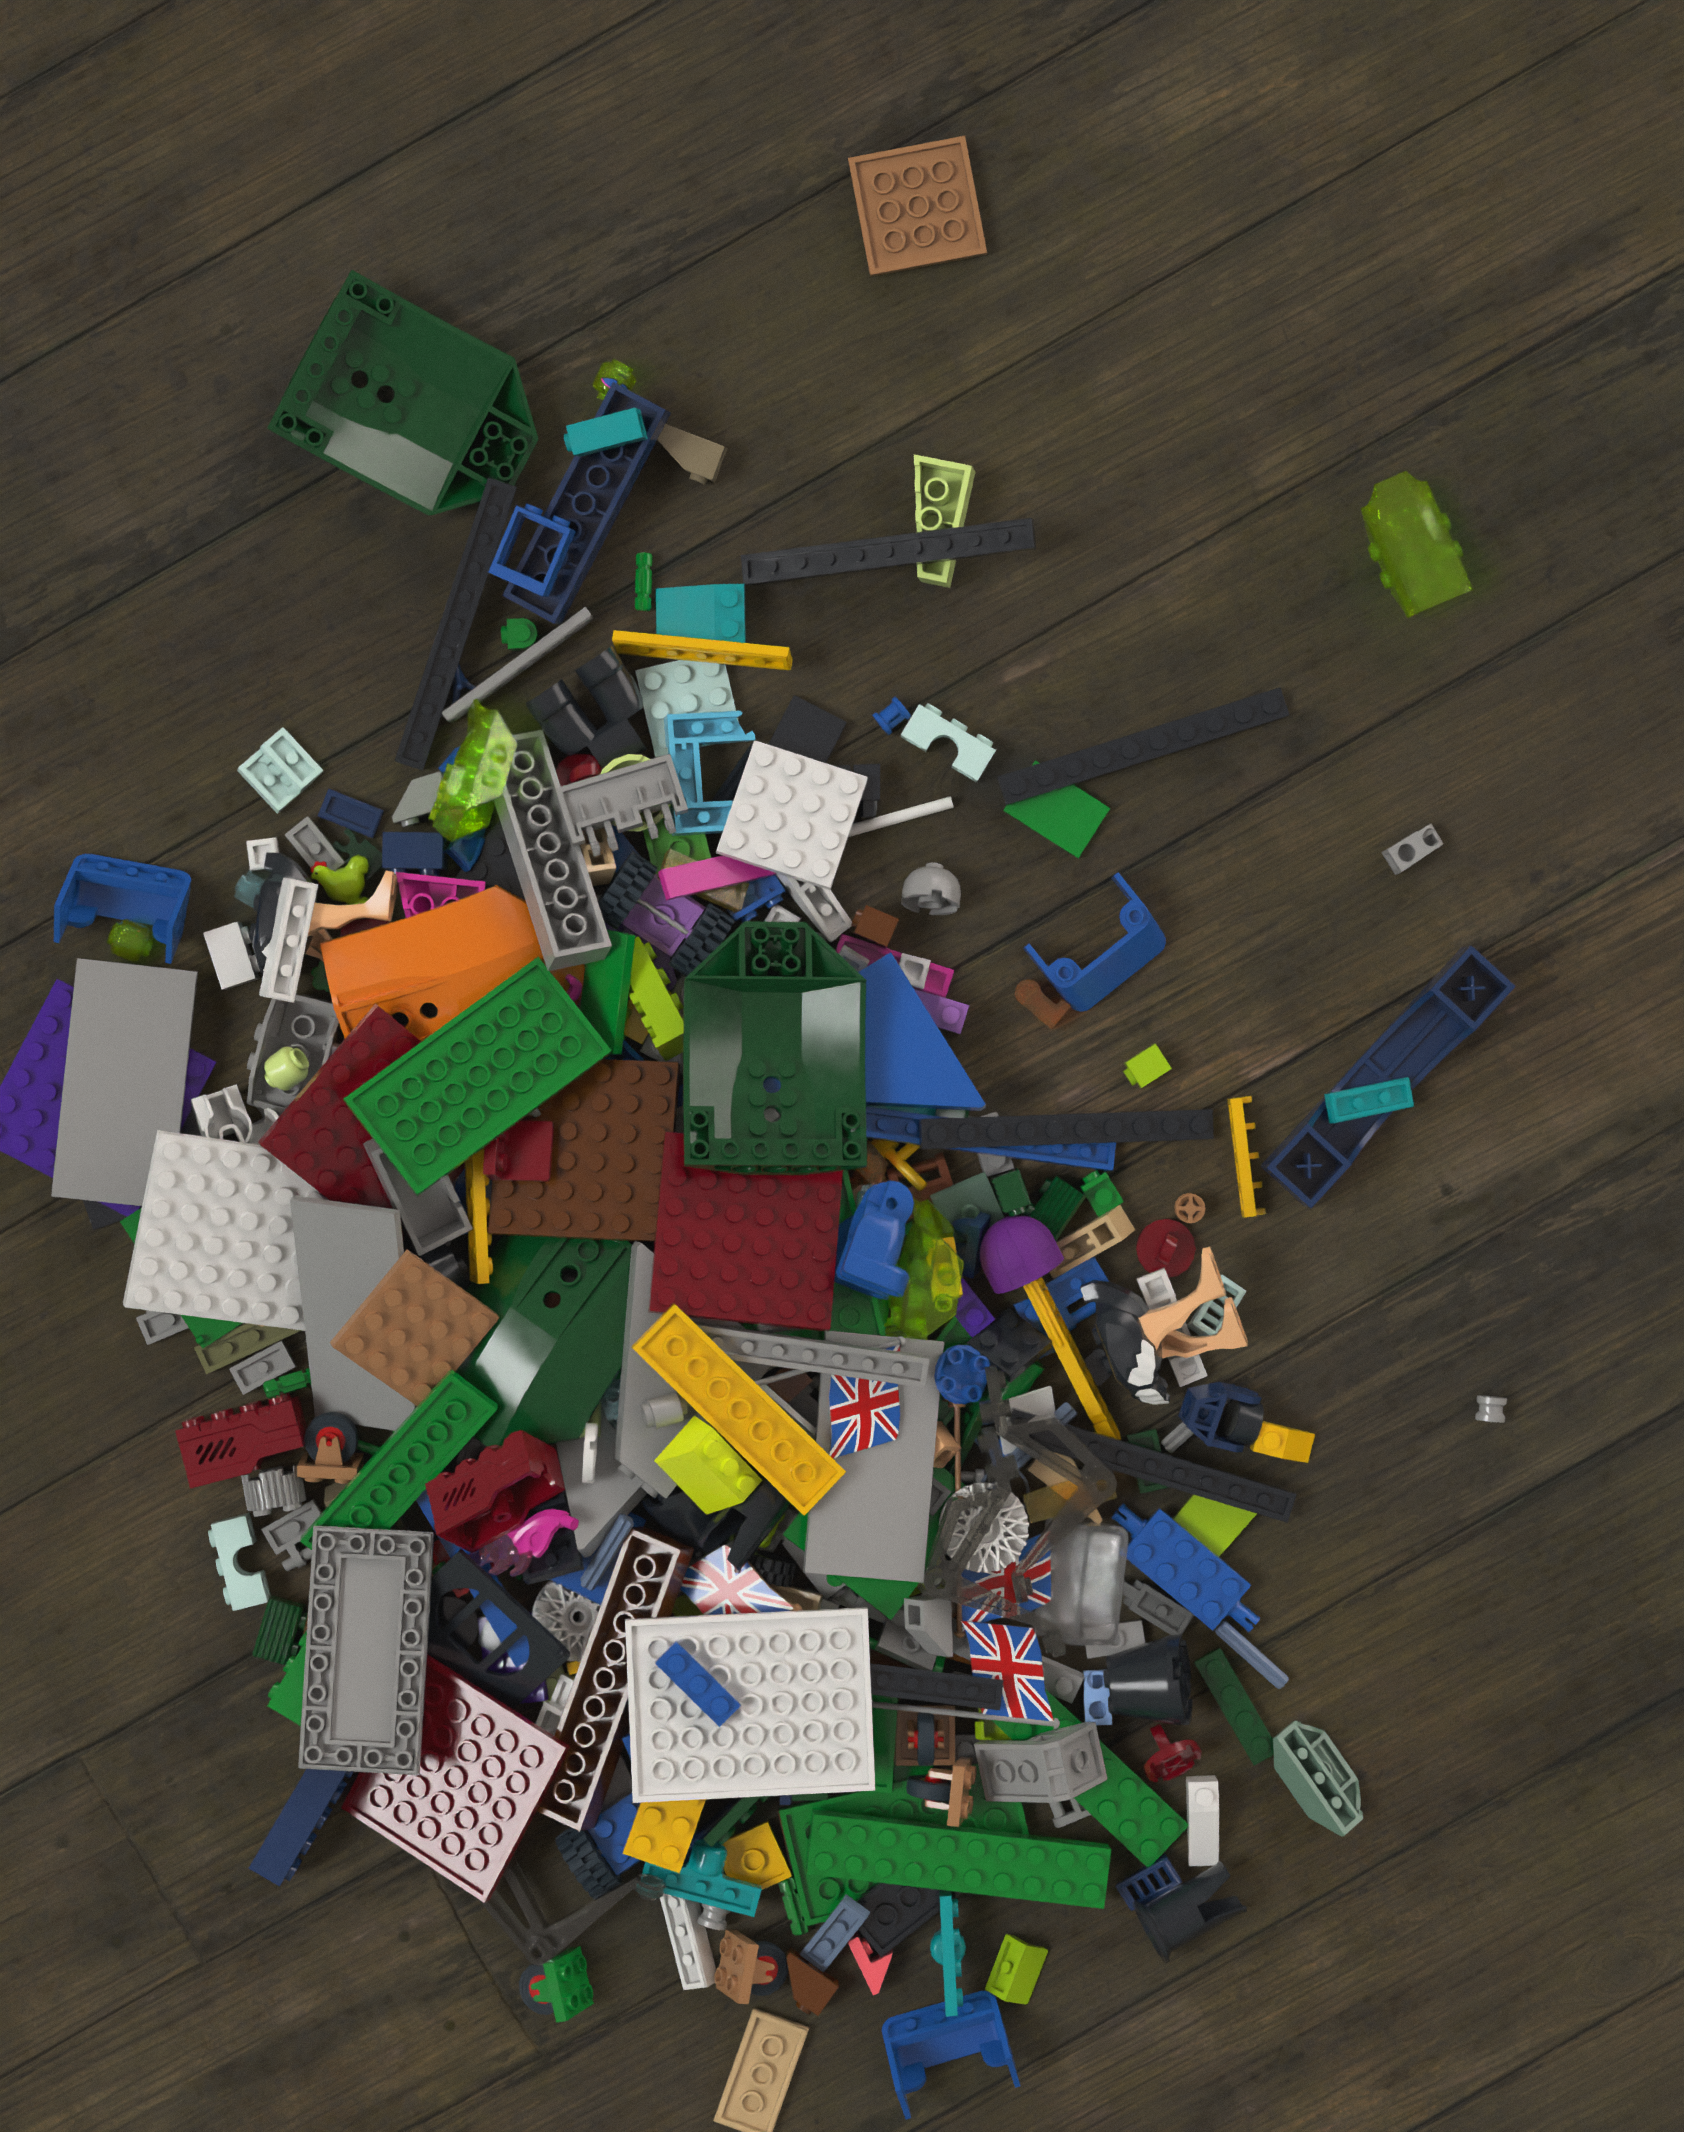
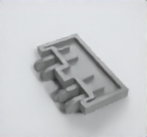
(621, 798)

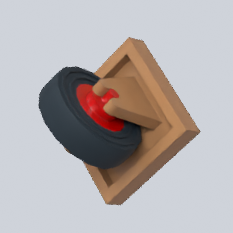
(330, 1450)
(925, 1737)
(946, 1789)
(749, 1967)

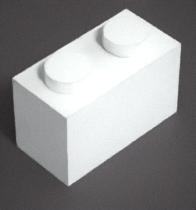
(232, 955)

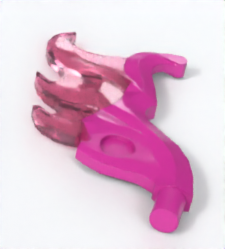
(524, 1542)

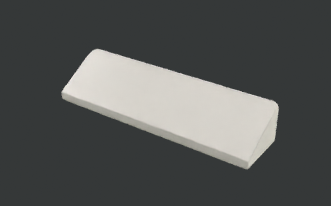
(288, 940)
(689, 1942)

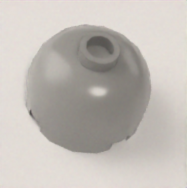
(931, 889)

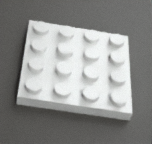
(792, 815)

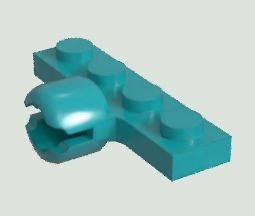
(705, 1882)
(948, 1950)

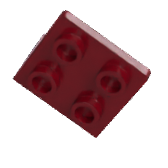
(521, 1153)

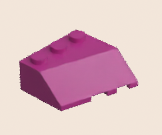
(428, 892)

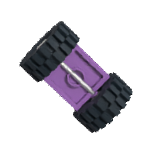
(673, 925)

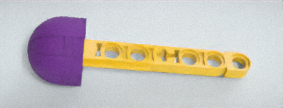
(1018, 1255)

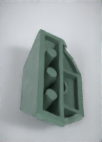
(1318, 1777)

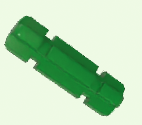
(643, 581)
(287, 1383)
(793, 1906)

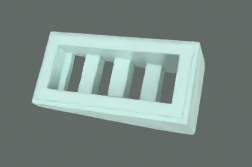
(1202, 1329)

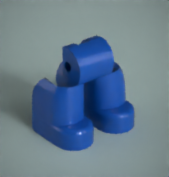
(873, 1241)

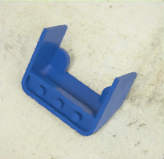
(123, 892)
(1088, 986)
(931, 2038)

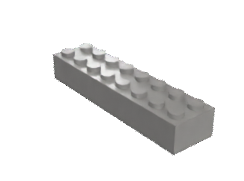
(547, 863)

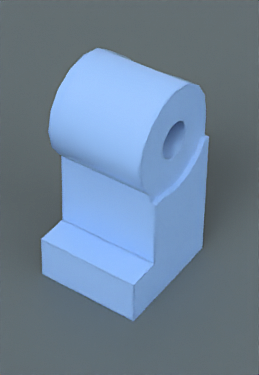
(1096, 1698)

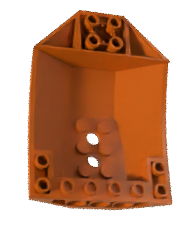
(436, 958)

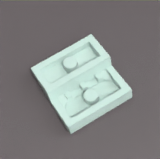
(280, 770)

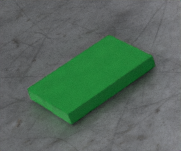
(1062, 816)

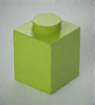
(1146, 1066)

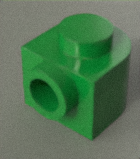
(519, 634)

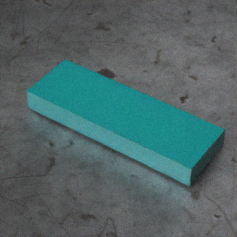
(1369, 1100)

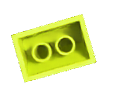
(707, 1468)

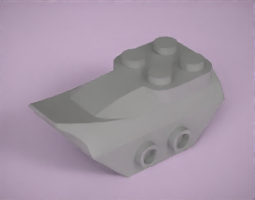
(304, 1025)

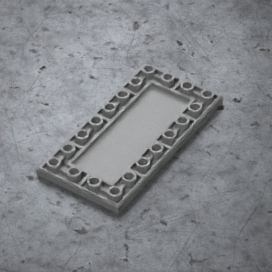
(121, 1077)
(340, 1261)
(880, 1508)
(366, 1650)

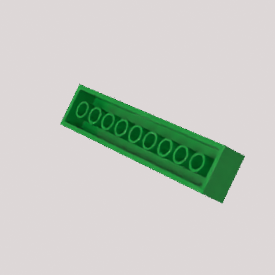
(958, 1859)

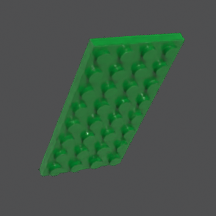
(477, 1076)
(822, 1894)

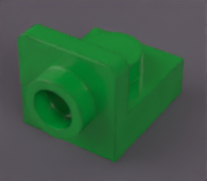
(1100, 1192)

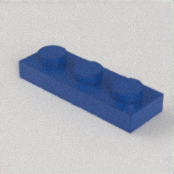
(697, 1683)

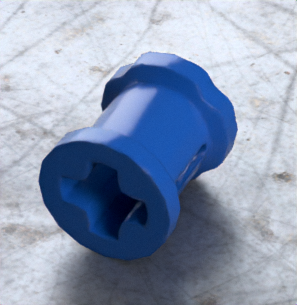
(891, 715)

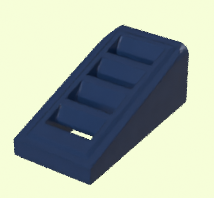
(1164, 1886)

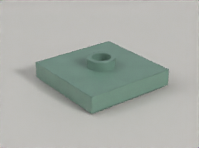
(967, 1201)

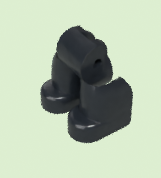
(617, 698)

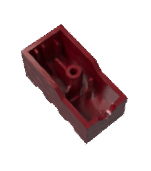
(239, 1441)
(494, 1492)

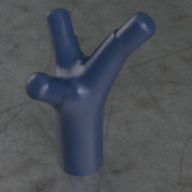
(458, 683)

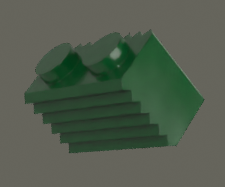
(1011, 1192)
(1056, 1205)
(280, 1630)

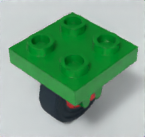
(558, 1986)

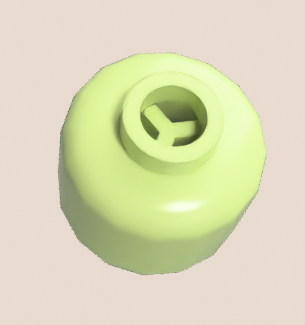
(286, 1068)

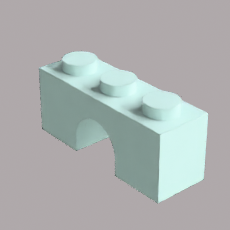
(928, 726)
(243, 1587)

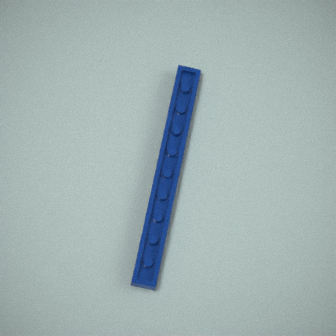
(904, 1128)

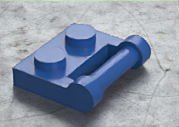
(1066, 1290)

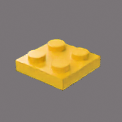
(756, 1857)

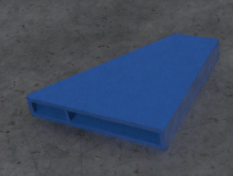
(904, 1049)

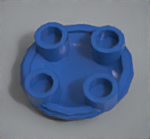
(961, 1374)

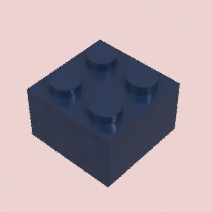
(414, 852)

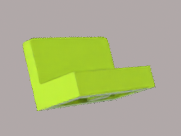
(1016, 1970)

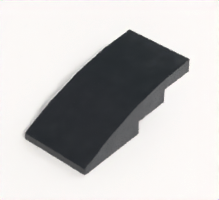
(562, 1554)

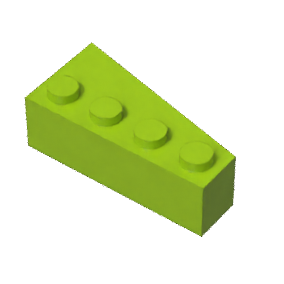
(654, 1002)

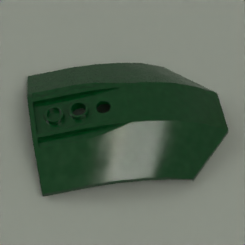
(452, 412)
(781, 1009)
(542, 1361)

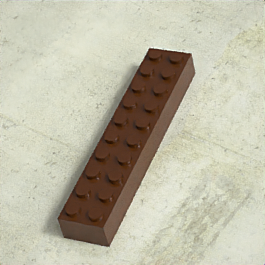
(598, 1705)

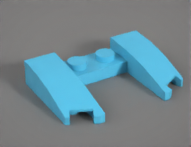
(683, 738)

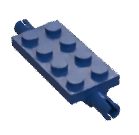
(1186, 1568)

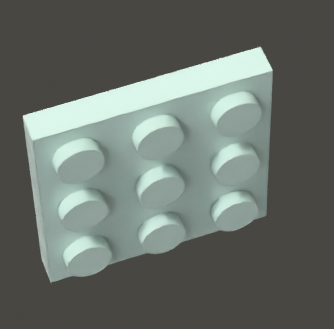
(682, 689)

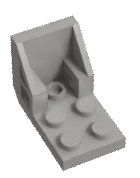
(1044, 1768)

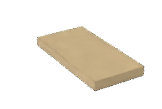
(761, 2072)

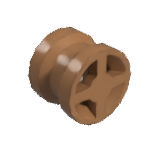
(1192, 1211)

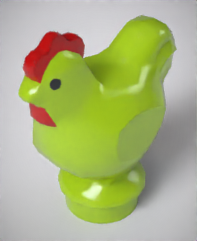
(344, 883)

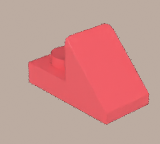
(873, 1967)

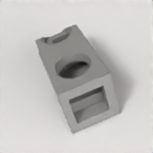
(1412, 848)

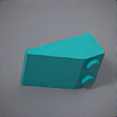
(702, 612)

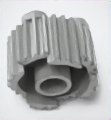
(272, 1490)

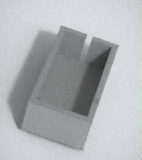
(425, 1219)

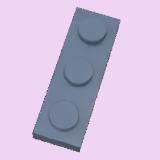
(834, 1933)

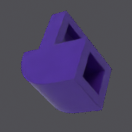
(971, 1311)

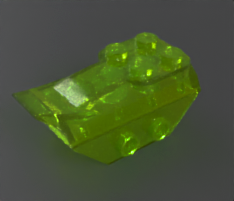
(1413, 545)
(475, 777)
(932, 1271)

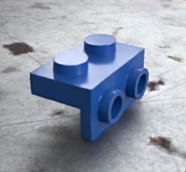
(759, 893)

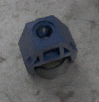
(1241, 1421)

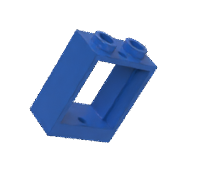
(534, 585)

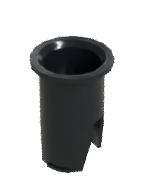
(756, 1514)
(1176, 1917)

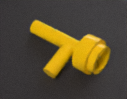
(887, 1150)

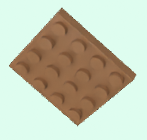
(917, 206)
(414, 1328)

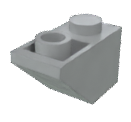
(417, 800)
(930, 1623)

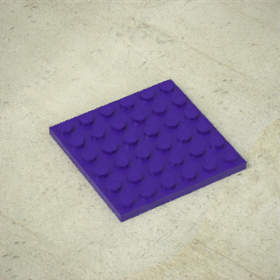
(35, 1087)

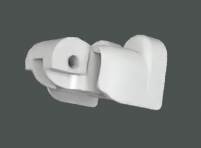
(226, 1114)

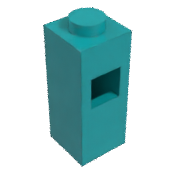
(605, 432)

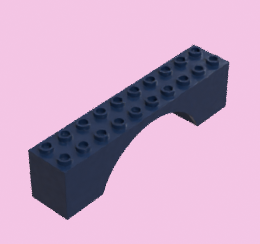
(1410, 1047)

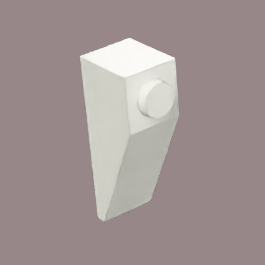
(819, 906)
(1202, 1820)

